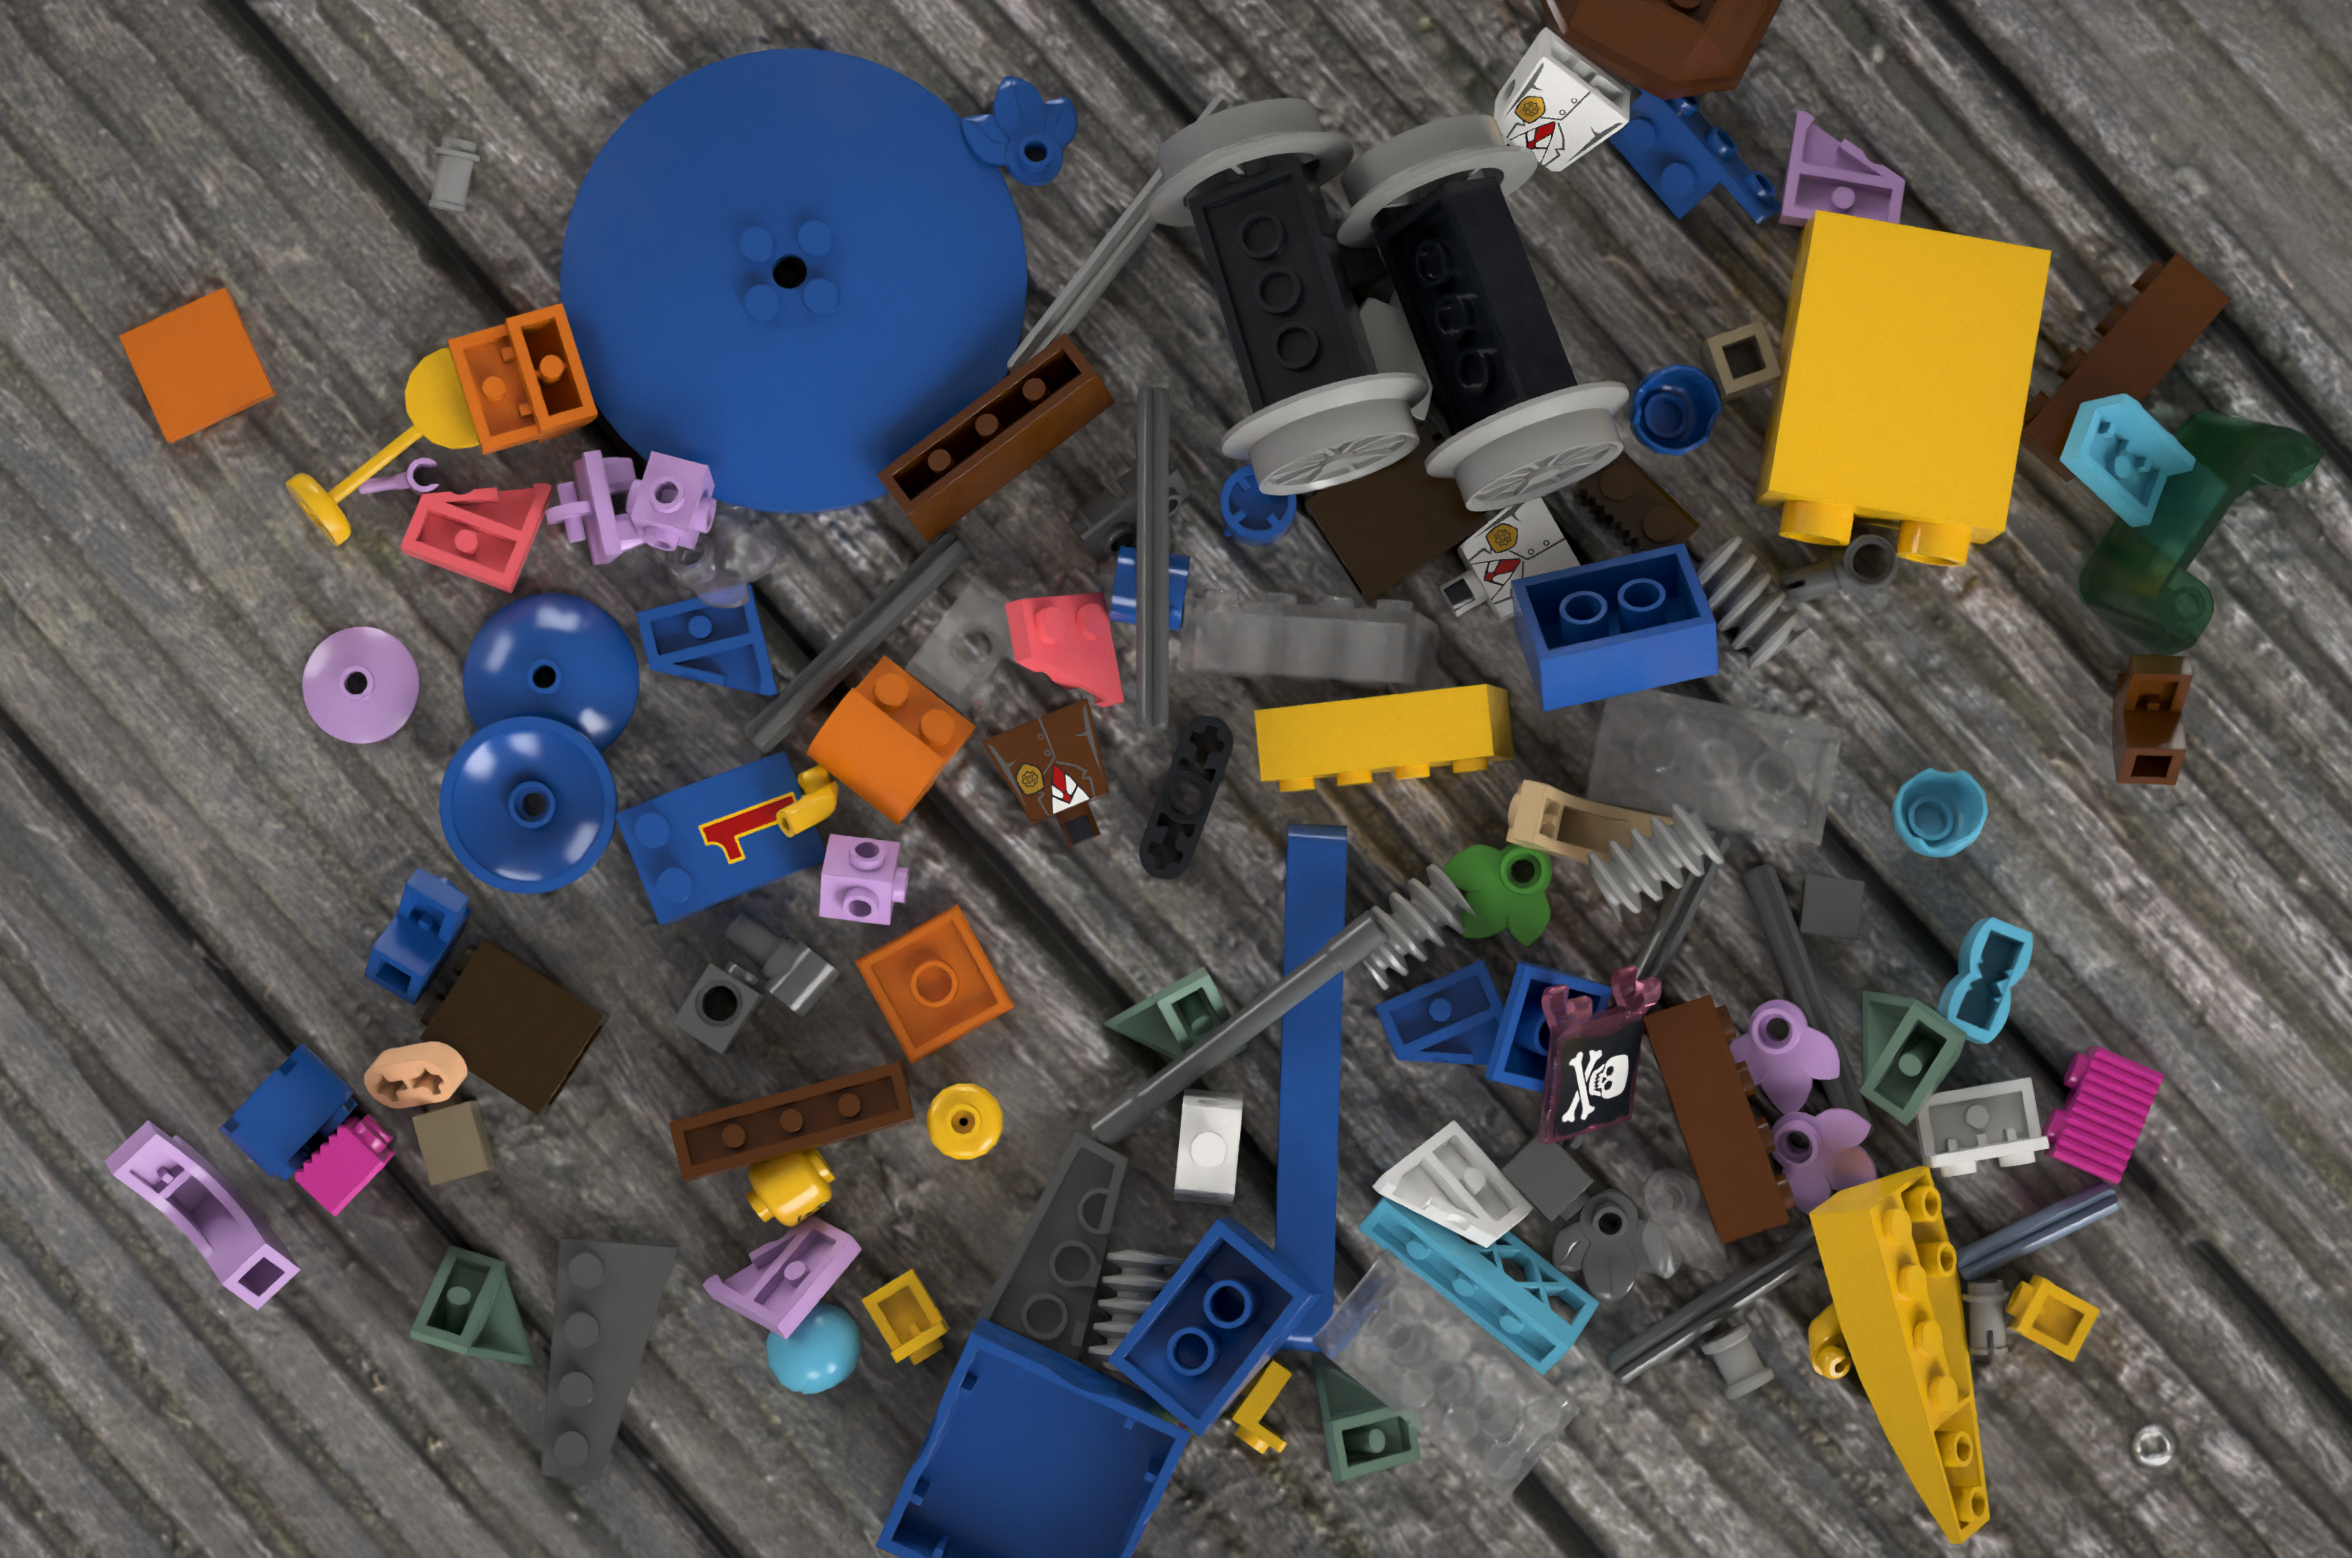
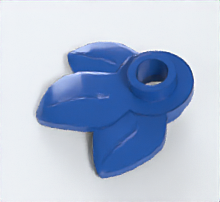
(1022, 123)

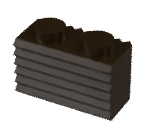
(1635, 506)

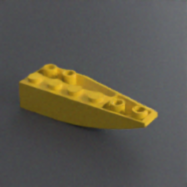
(1907, 1335)

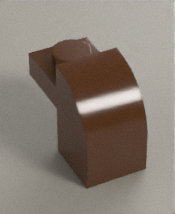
(2149, 719)

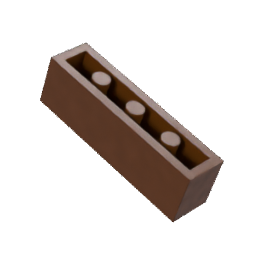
(2129, 357)
(996, 438)
(1716, 1119)

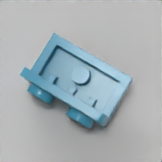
(2123, 456)

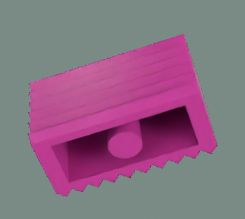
(2101, 1113)
(345, 1162)

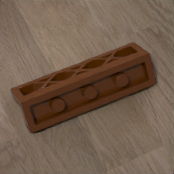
(792, 1121)

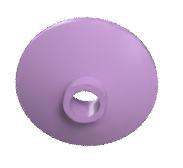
(390, 689)

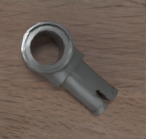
(1839, 572)
(792, 970)

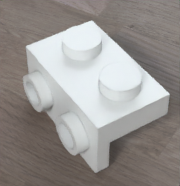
(1980, 1125)

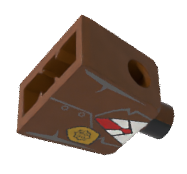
(1055, 769)

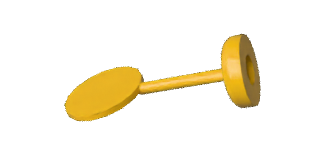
(437, 413)

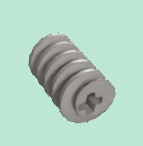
(1746, 603)
(1654, 860)
(1415, 922)
(1136, 1290)

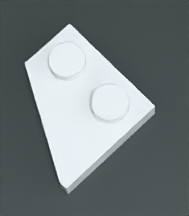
(1456, 1187)

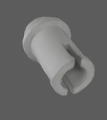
(453, 174)
(1986, 1313)

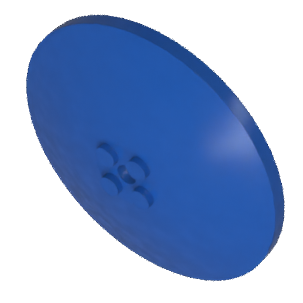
(813, 385)

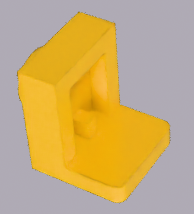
(2050, 1316)
(907, 1318)
(1257, 1399)

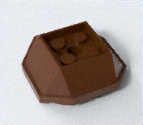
(1666, 44)

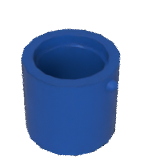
(1252, 515)
(1124, 590)

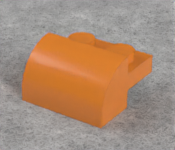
(523, 380)
(890, 740)

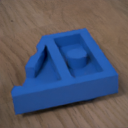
(709, 644)
(1445, 1019)

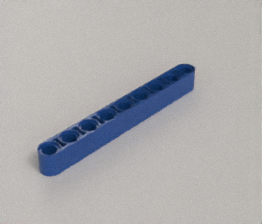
(1310, 1072)

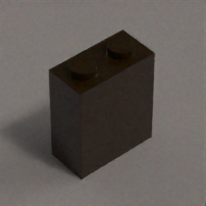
(1393, 521)
(513, 1025)

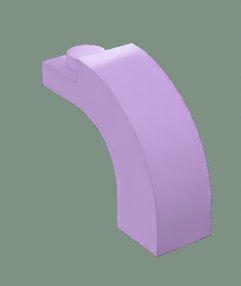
(207, 1210)

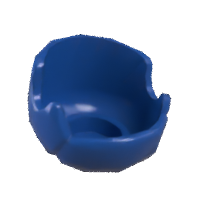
(1674, 409)

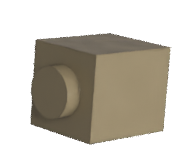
(1740, 361)
(453, 1140)

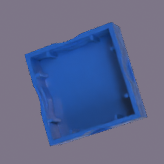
(1033, 1459)

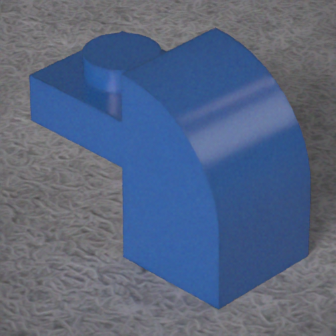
(419, 936)

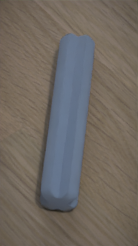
(2036, 1230)

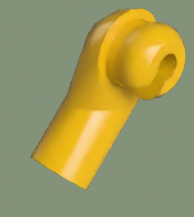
(814, 805)
(1828, 1345)

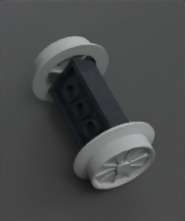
(1285, 296)
(1478, 312)

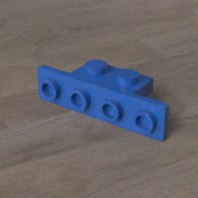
(1689, 158)

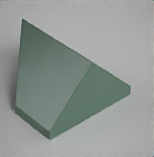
(1175, 1016)
(1905, 1052)
(473, 1310)
(1359, 1428)

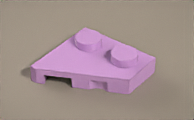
(1835, 179)
(787, 1276)

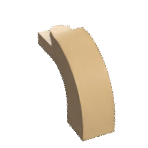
(1570, 825)

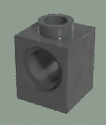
(694, 1014)
(1548, 1178)

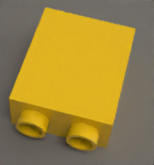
(1901, 385)

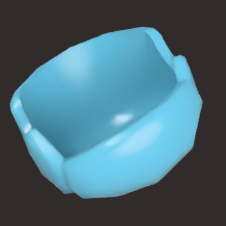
(1939, 812)
(817, 1352)

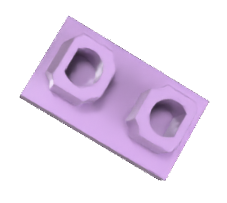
(595, 482)

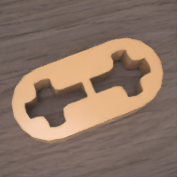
(415, 1075)

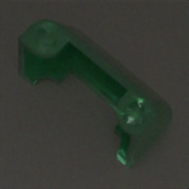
(2140, 572)

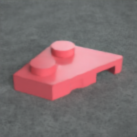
(478, 532)
(1068, 641)

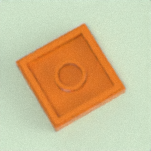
(197, 365)
(934, 984)

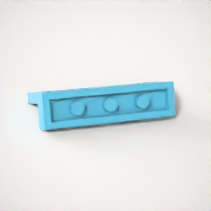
(1477, 1283)

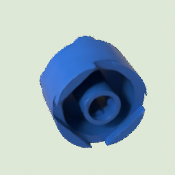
(287, 1111)

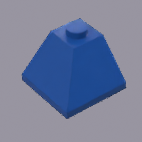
(1524, 1034)

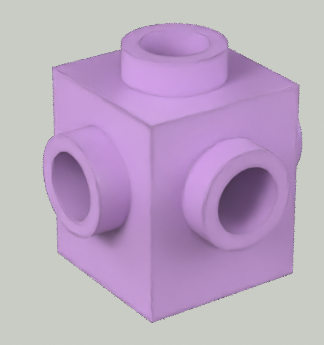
(672, 502)
(861, 879)

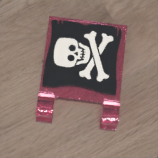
(1593, 1056)

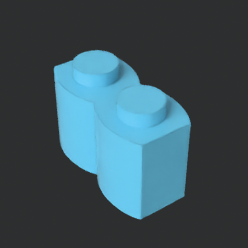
(1988, 965)

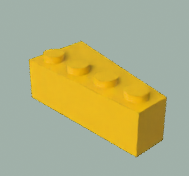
(1384, 734)

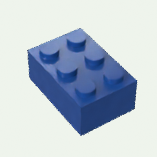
(1614, 627)

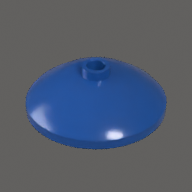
(582, 643)
(487, 811)

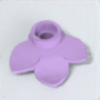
(1786, 1064)
(1831, 1158)

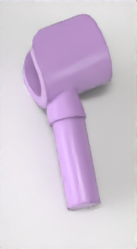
(401, 480)

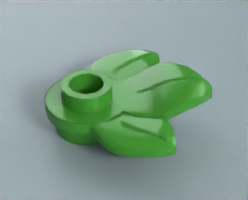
(1497, 896)

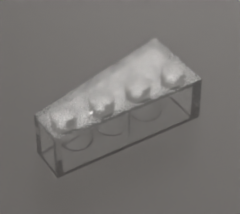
(1309, 640)

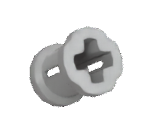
(1737, 1361)

